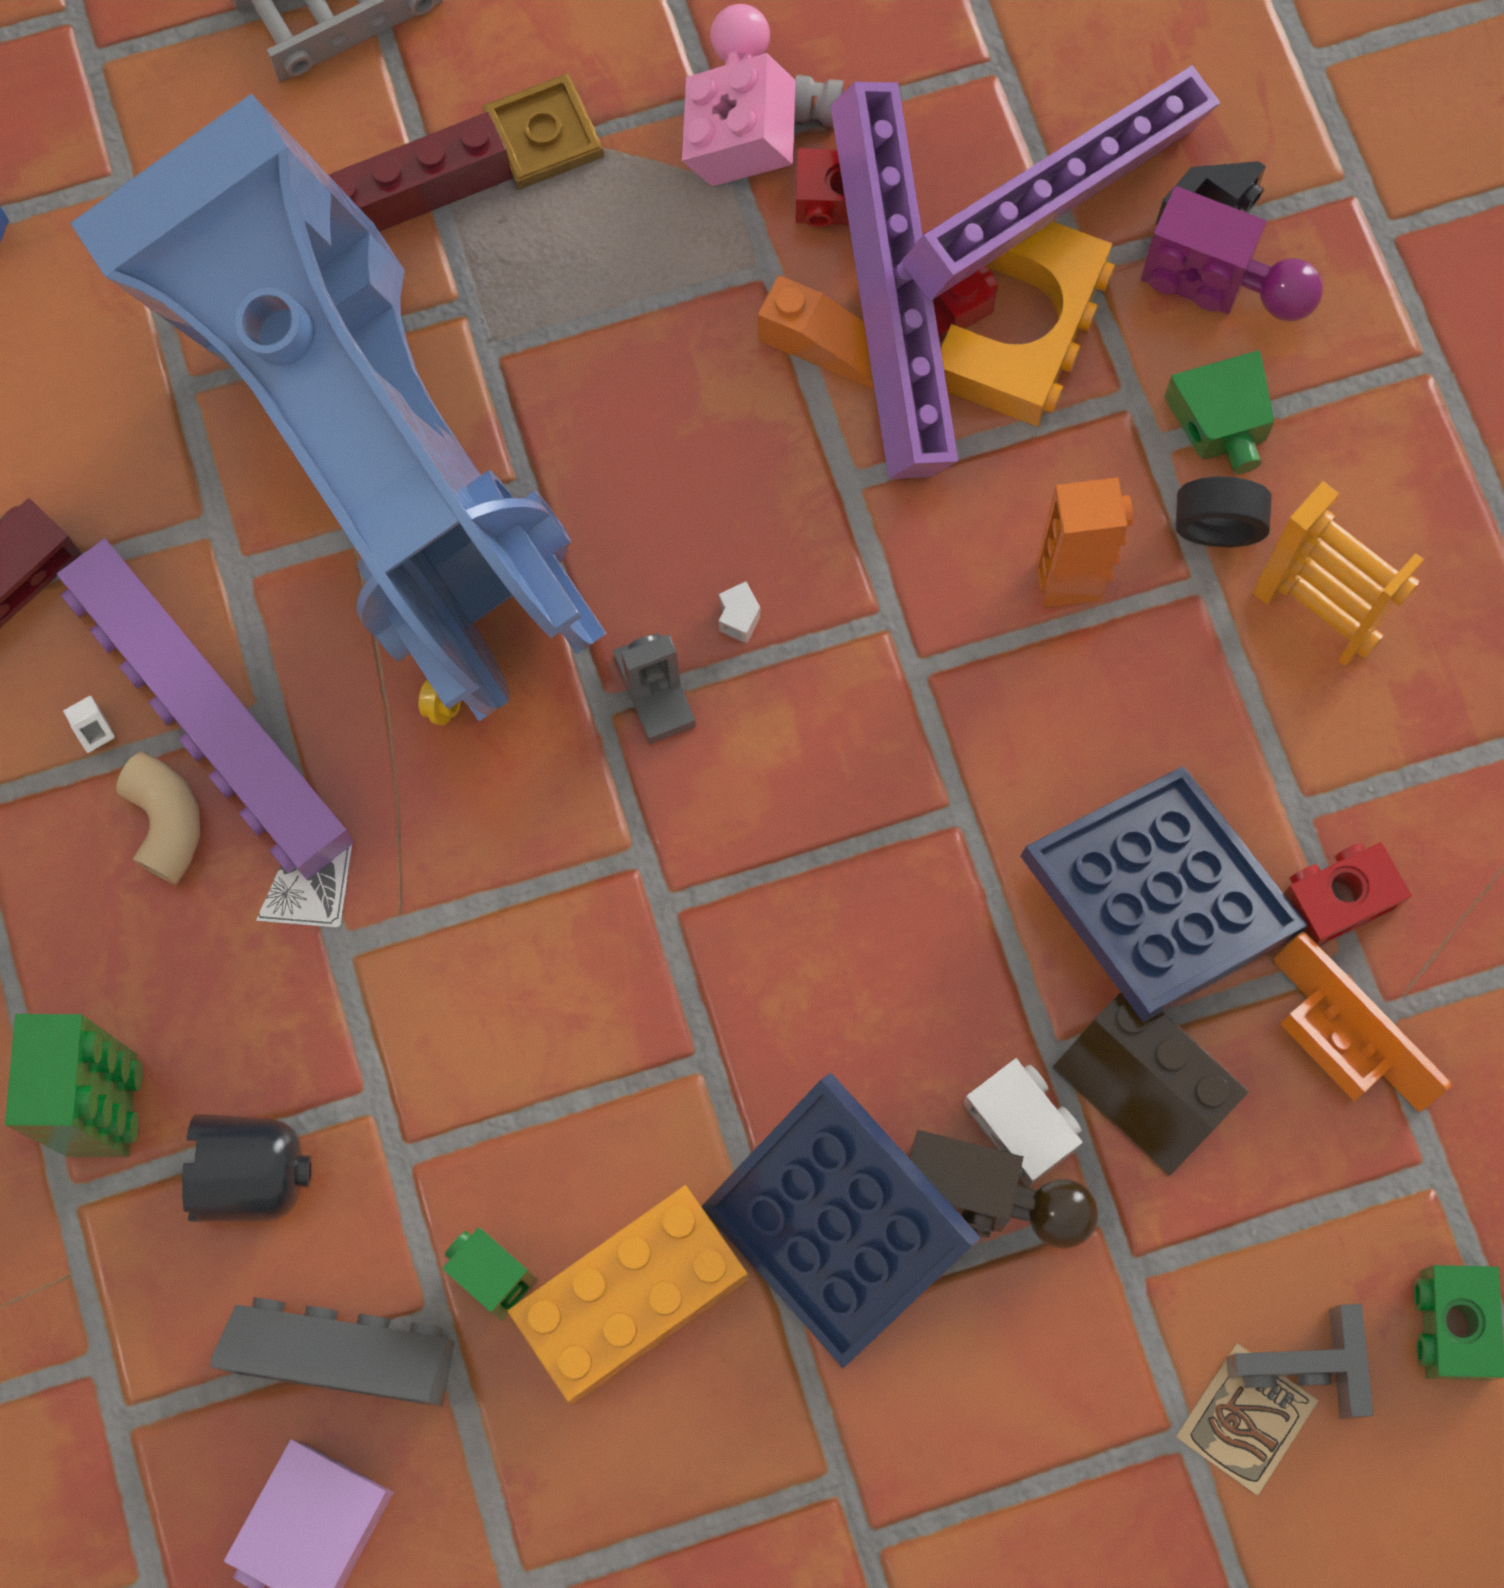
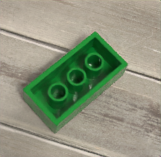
(72, 1086)

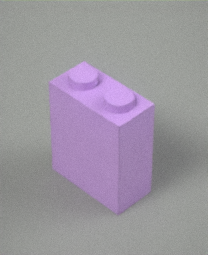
(307, 1523)

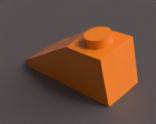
(815, 330)

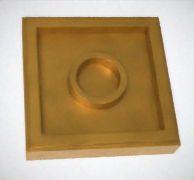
(545, 131)

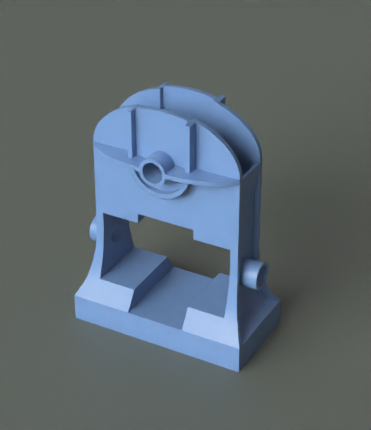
(303, 299)

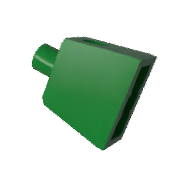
(1224, 409)

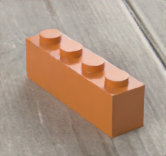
(1082, 541)

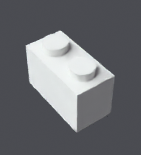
(1024, 1120)

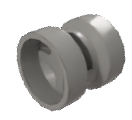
(826, 94)

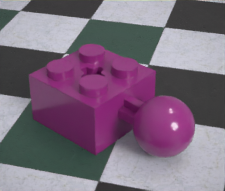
(1208, 254)

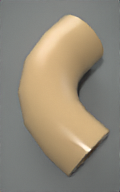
(171, 814)

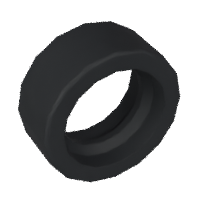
(1223, 512)

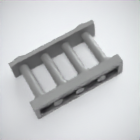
(333, 33)

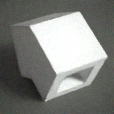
(739, 613)
(89, 724)

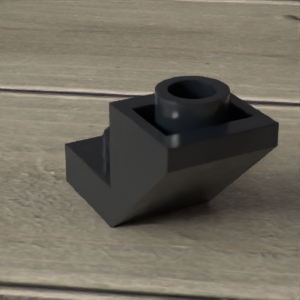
(1229, 184)

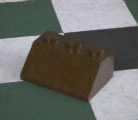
(1150, 1082)

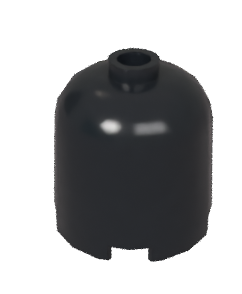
(243, 1169)

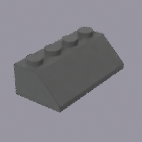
(336, 1354)

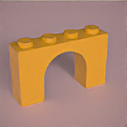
(1024, 377)

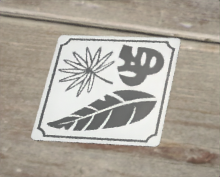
(309, 901)

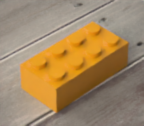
(628, 1295)

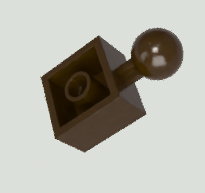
(986, 1194)

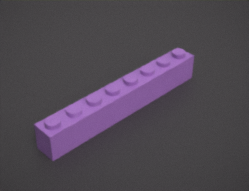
(1058, 183)
(895, 310)
(206, 709)

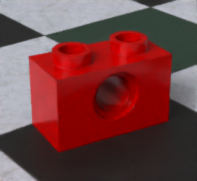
(816, 186)
(1369, 874)

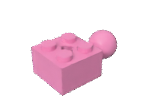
(740, 112)

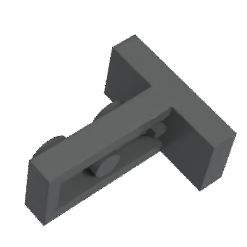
(654, 686)
(1314, 1367)

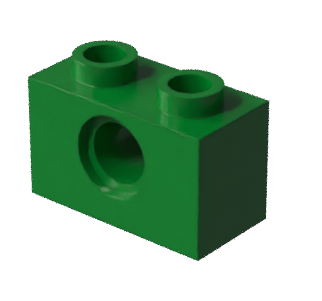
(488, 1272)
(1478, 1297)

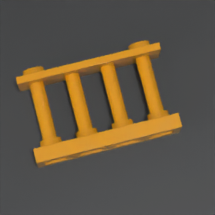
(1295, 573)

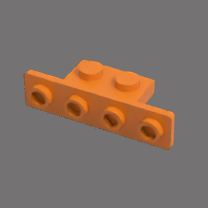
(1350, 1032)

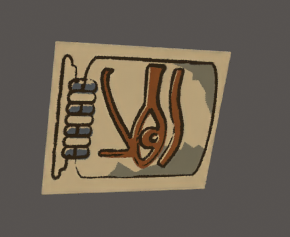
(1246, 1427)

